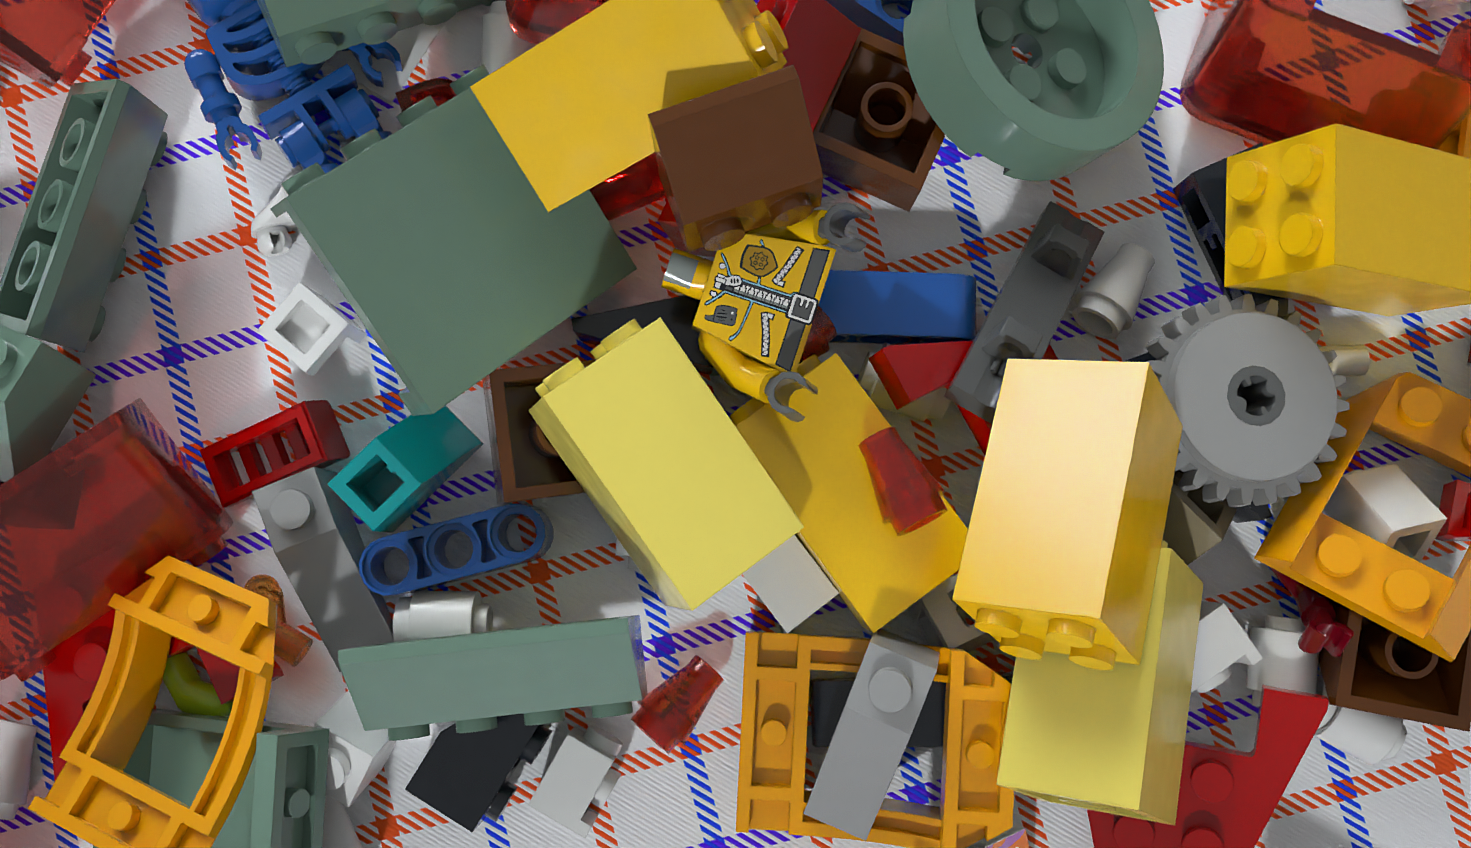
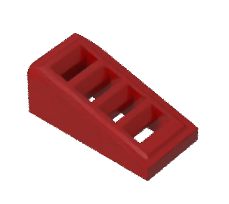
(311, 434)

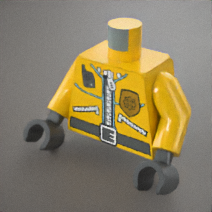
(763, 301)

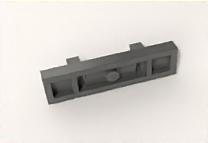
(1026, 307)

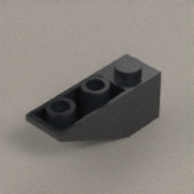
(470, 771)

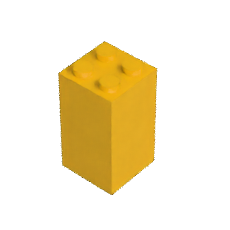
(584, 95)
(1350, 222)
(832, 494)
(1071, 511)

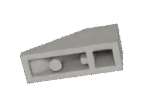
(321, 556)
(872, 733)

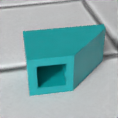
(404, 468)

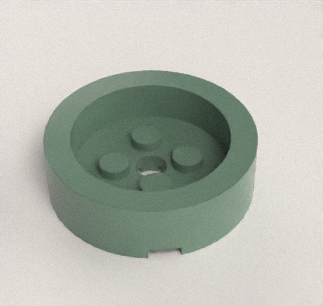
(1080, 96)

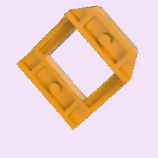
(1357, 568)
(776, 737)
(92, 791)

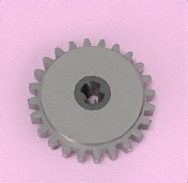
(1249, 399)

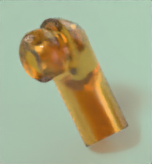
(289, 642)

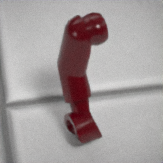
(1319, 619)

